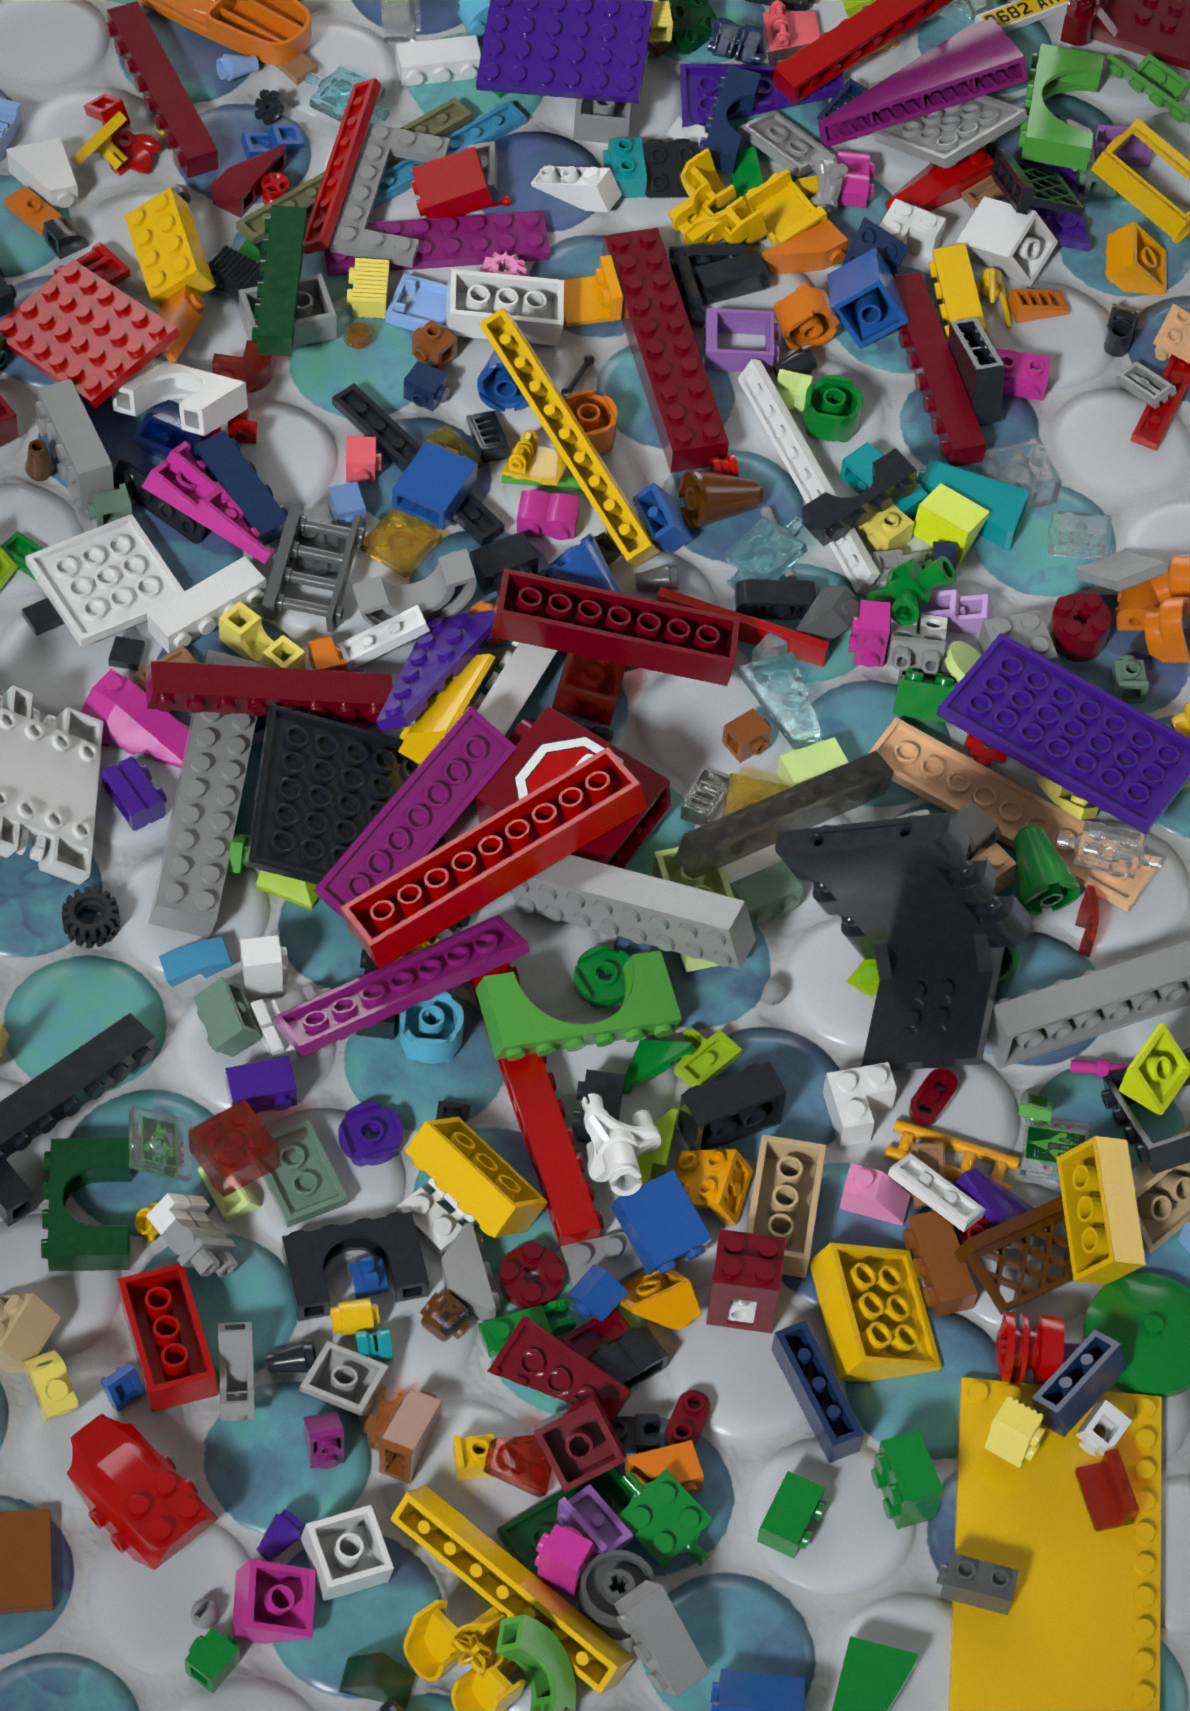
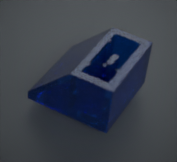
(162, 431)

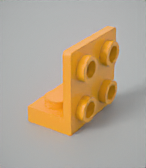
(593, 297)
(715, 1181)

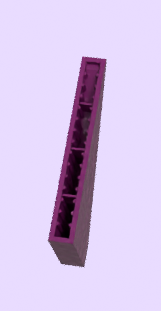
(957, 70)

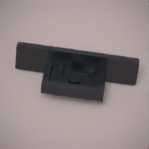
(134, 479)

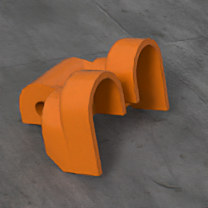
(1163, 625)

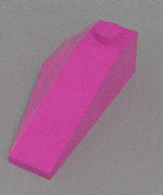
(130, 723)

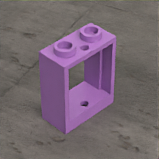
(739, 322)

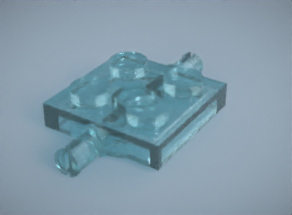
(335, 91)
(765, 551)

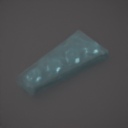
(781, 694)

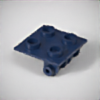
(744, 37)
(872, 235)

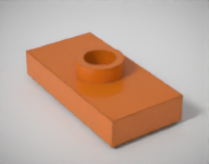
(31, 209)

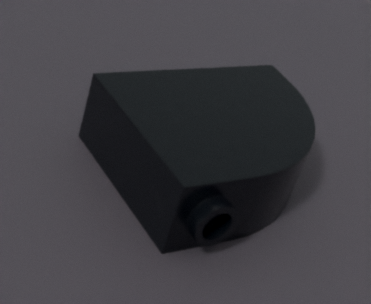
(978, 367)

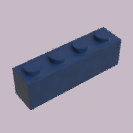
(240, 480)
(817, 1391)

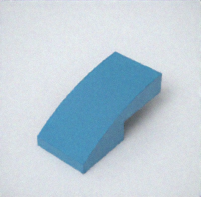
(197, 958)

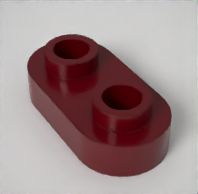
(932, 1099)
(687, 1418)

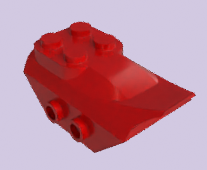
(135, 1492)

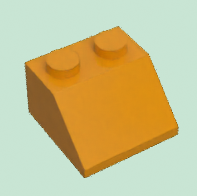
(1136, 261)

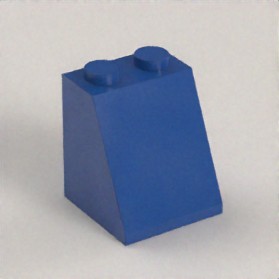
(866, 298)

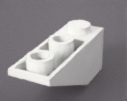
(581, 186)

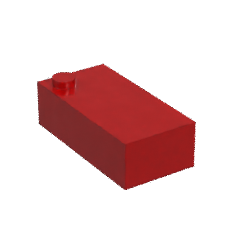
(167, 1337)

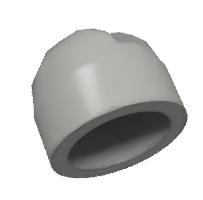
(772, 992)
(209, 1617)

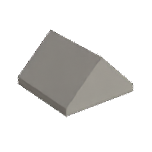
(345, 1379)

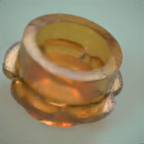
(357, 335)

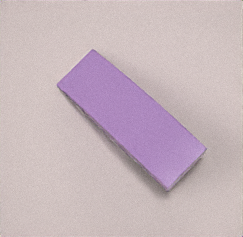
(963, 612)

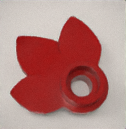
(137, 150)

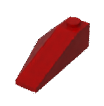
(941, 186)

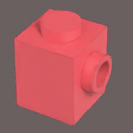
(362, 459)

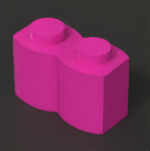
(855, 183)
(548, 514)

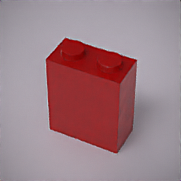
(451, 185)

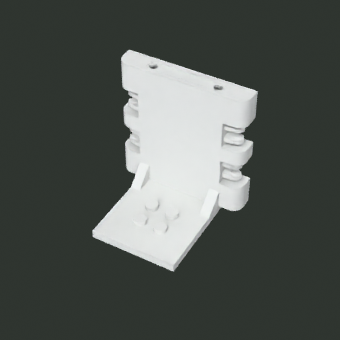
(48, 785)

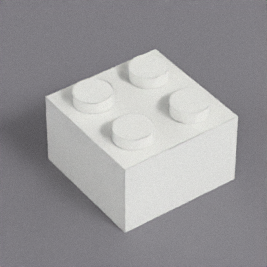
(347, 1553)

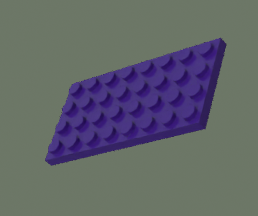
(1071, 732)

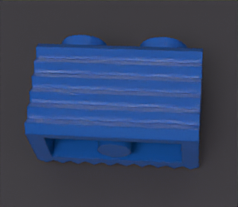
(661, 518)

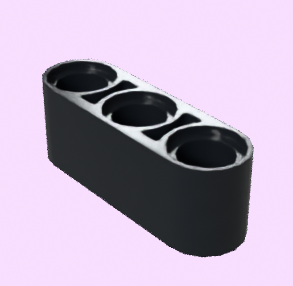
(775, 598)

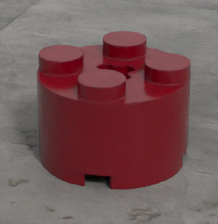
(1080, 626)

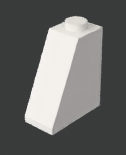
(45, 171)

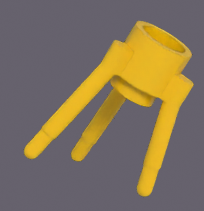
(991, 286)

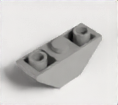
(468, 1276)

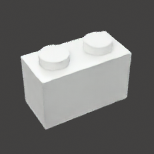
(263, 967)

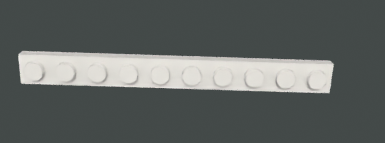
(804, 468)

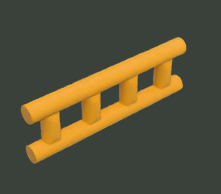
(971, 1151)

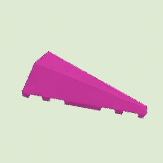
(189, 489)

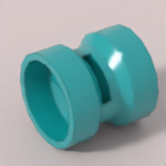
(366, 1347)

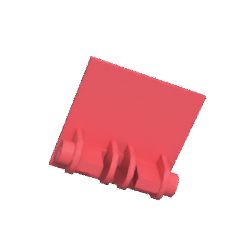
(789, 28)

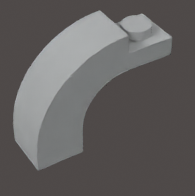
(236, 1371)

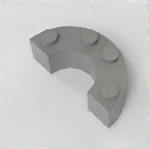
(437, 595)

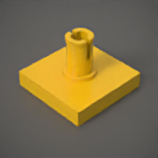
(101, 143)

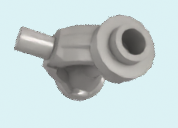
(829, 180)

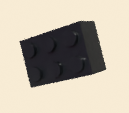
(731, 1107)

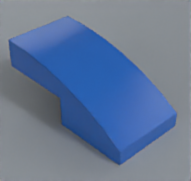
(279, 134)

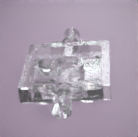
(1109, 849)

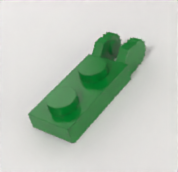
(498, 1330)

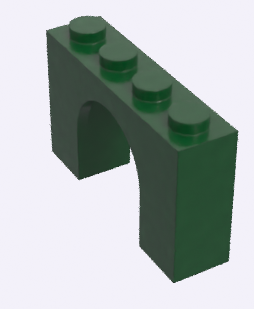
(69, 1242)

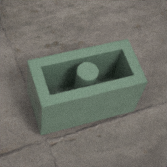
(768, 892)
(227, 1017)

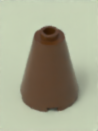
(716, 497)

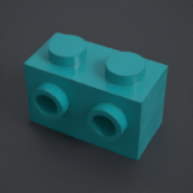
(627, 165)

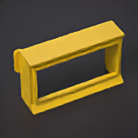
(1139, 191)

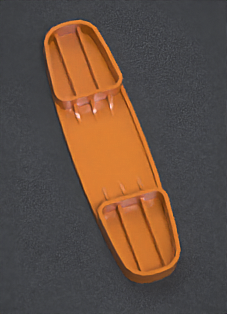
(264, 28)

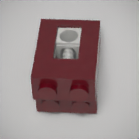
(746, 1281)

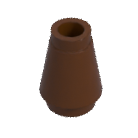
(38, 461)

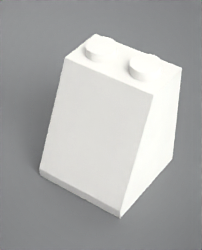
(1008, 240)

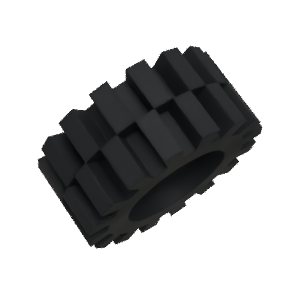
(90, 902)

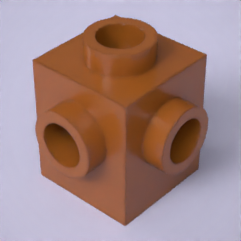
(434, 345)

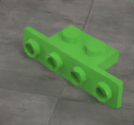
(1157, 81)

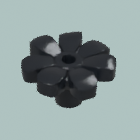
(269, 107)

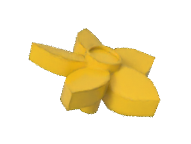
(473, 1653)

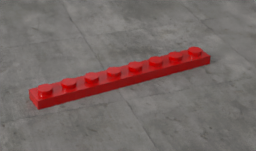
(341, 165)

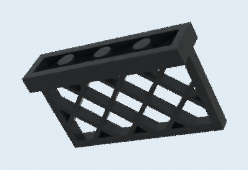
(1032, 186)

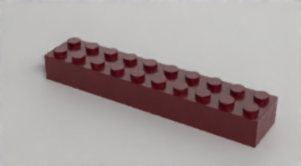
(666, 352)

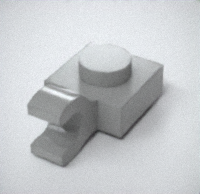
(890, 559)

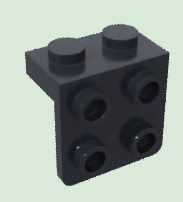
(664, 166)

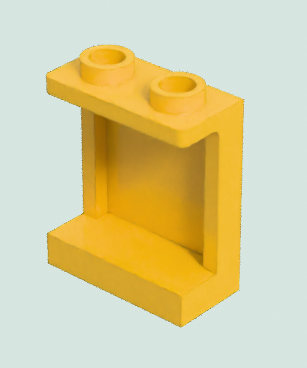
(783, 207)

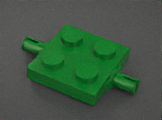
(665, 1518)

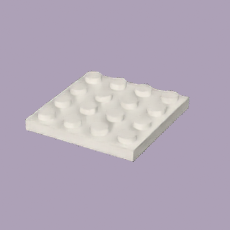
(104, 579)

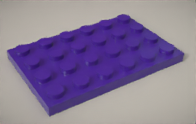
(566, 48)

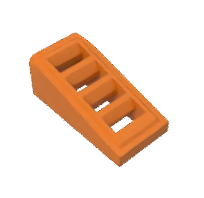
(1022, 307)

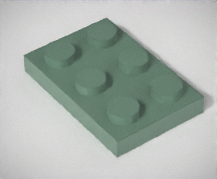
(305, 1180)

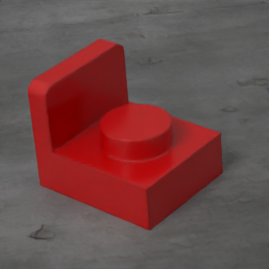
(105, 108)
(242, 429)

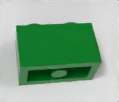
(791, 1515)

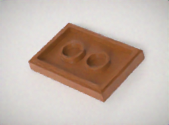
(25, 1561)

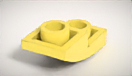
(1067, 800)

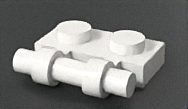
(433, 1221)

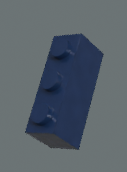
(1079, 1382)

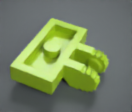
(709, 1058)

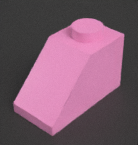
(874, 1195)

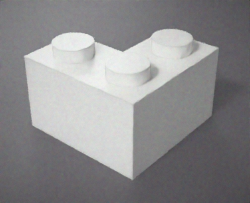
(914, 227)
(852, 1098)

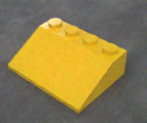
(873, 1312)

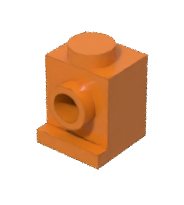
(324, 655)

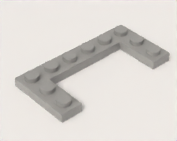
(351, 228)

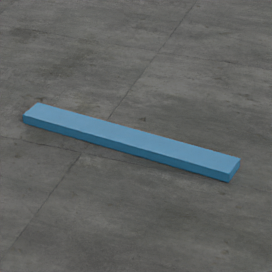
(484, 129)

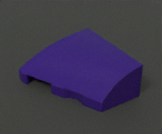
(991, 1195)

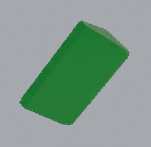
(746, 172)

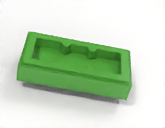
(1035, 1107)

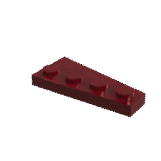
(554, 1368)

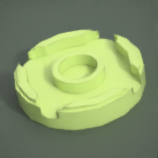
(960, 658)

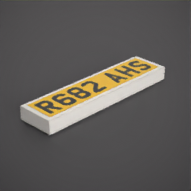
(1022, 12)

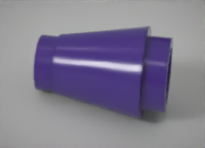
(280, 1535)

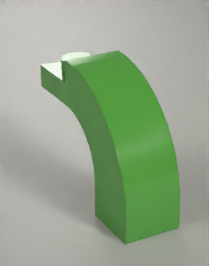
(541, 1659)

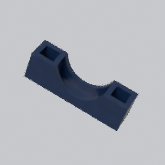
(737, 96)

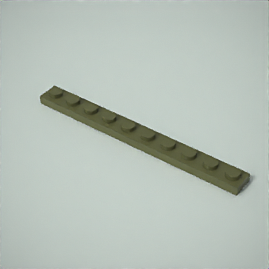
(437, 122)

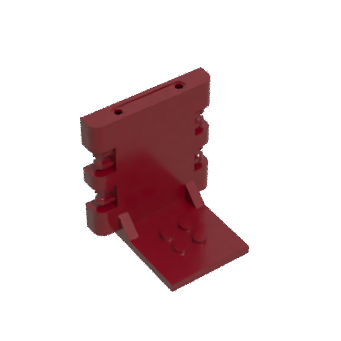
(1133, 25)

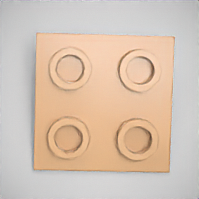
(1174, 335)

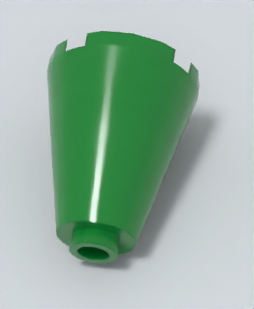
(1042, 873)

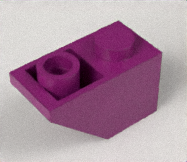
(324, 1440)

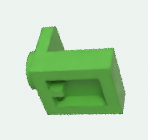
(238, 853)

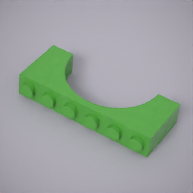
(1044, 135)
(523, 1029)

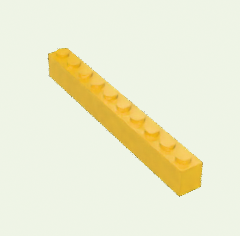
(569, 437)

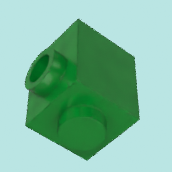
(212, 1659)

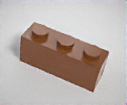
(945, 1279)

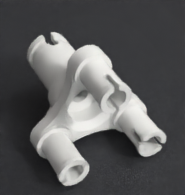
(617, 1146)

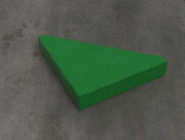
(652, 1059)

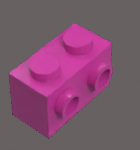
(1024, 374)
(870, 633)
(563, 1558)

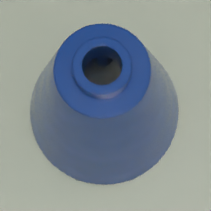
(498, 388)
(584, 566)

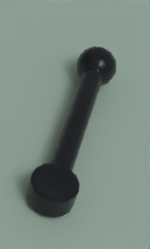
(588, 360)

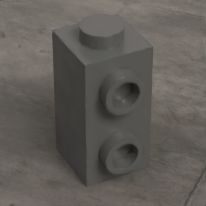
(977, 1583)

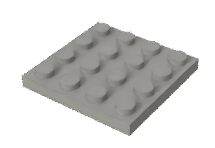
(953, 131)

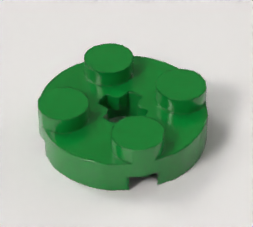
(587, 981)

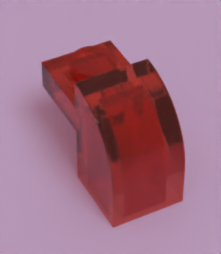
(251, 368)

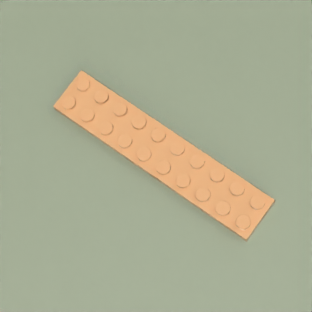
(956, 780)

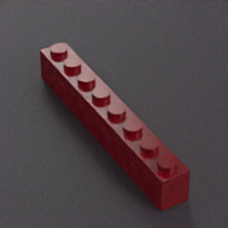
(161, 90)
(938, 376)
(253, 689)

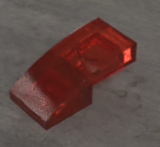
(1088, 919)

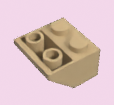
(24, 1329)

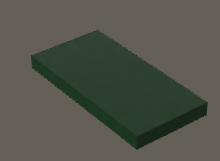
(525, 1531)

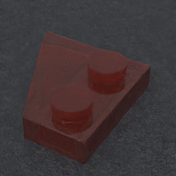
(519, 1463)

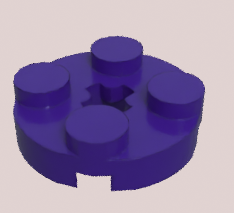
(370, 1151)

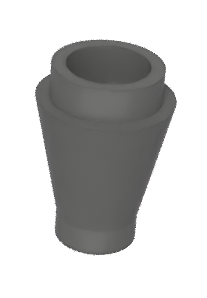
(653, 579)

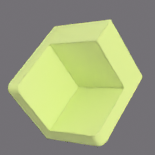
(793, 389)

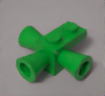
(911, 587)

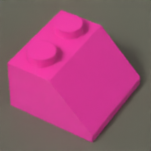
(273, 1602)

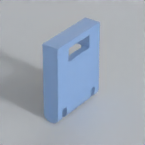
(426, 305)

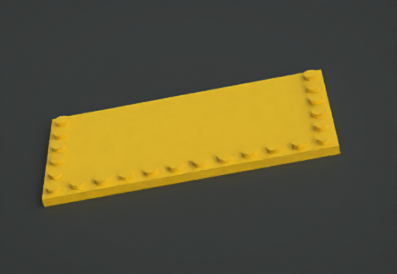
(1082, 1598)

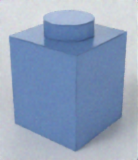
(345, 502)

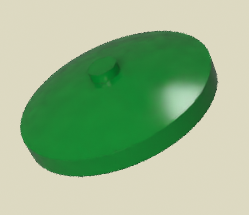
(1152, 1325)

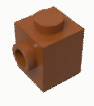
(747, 735)

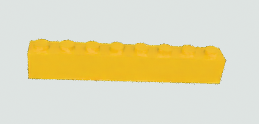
(510, 1585)

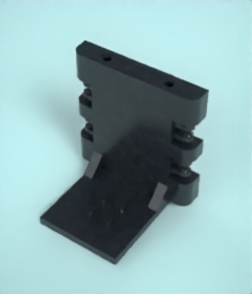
(926, 922)

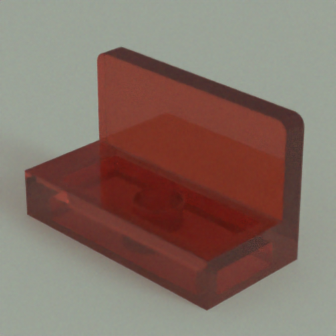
(1107, 1492)

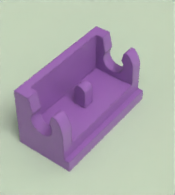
(1133, 153)

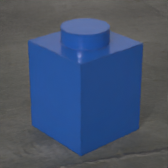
(597, 1294)

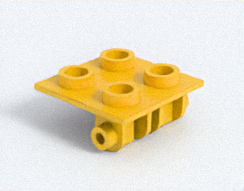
(534, 462)

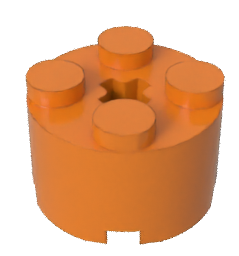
(806, 317)
(596, 416)

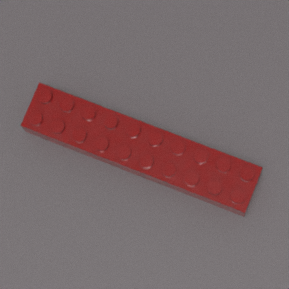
(493, 857)

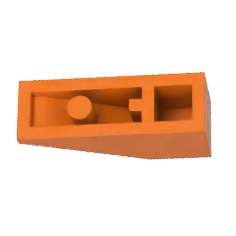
(808, 251)
(185, 312)

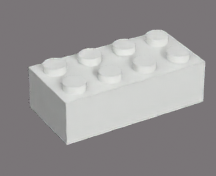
(531, 301)

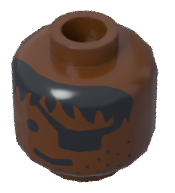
(445, 1316)

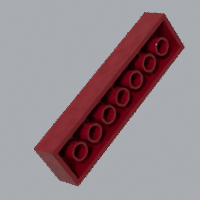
(615, 627)

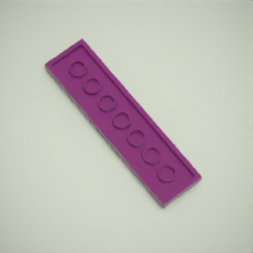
(460, 240)
(419, 809)
(400, 985)

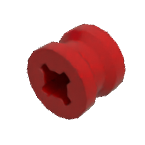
(273, 186)
(724, 466)

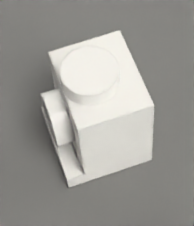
(1109, 1421)

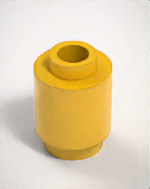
(354, 1316)

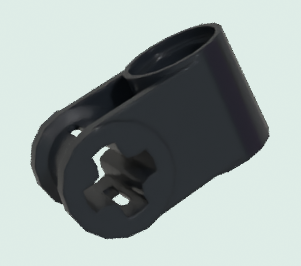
(1120, 330)

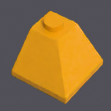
(662, 1299)

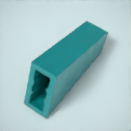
(1002, 499)

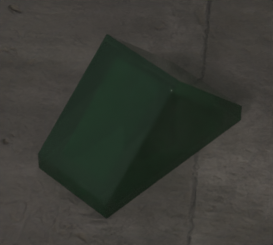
(377, 1679)

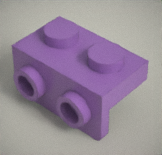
(594, 1521)

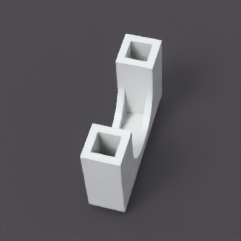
(207, 397)

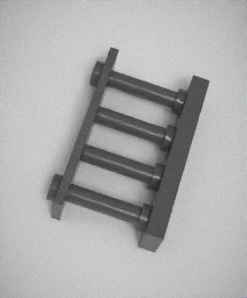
(291, 548)

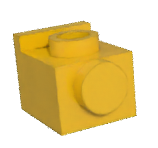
(466, 1461)

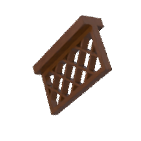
(1010, 1234)

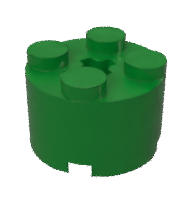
(832, 409)

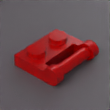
(107, 267)

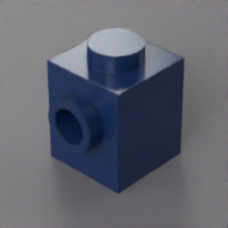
(426, 386)

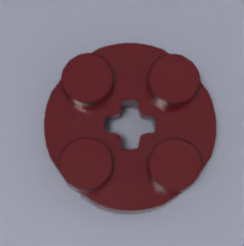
(537, 1259)

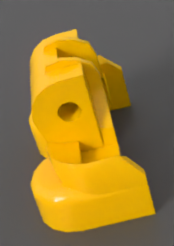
(706, 190)
(433, 1654)

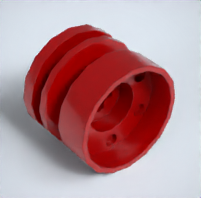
(1029, 1348)

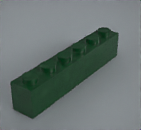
(281, 281)

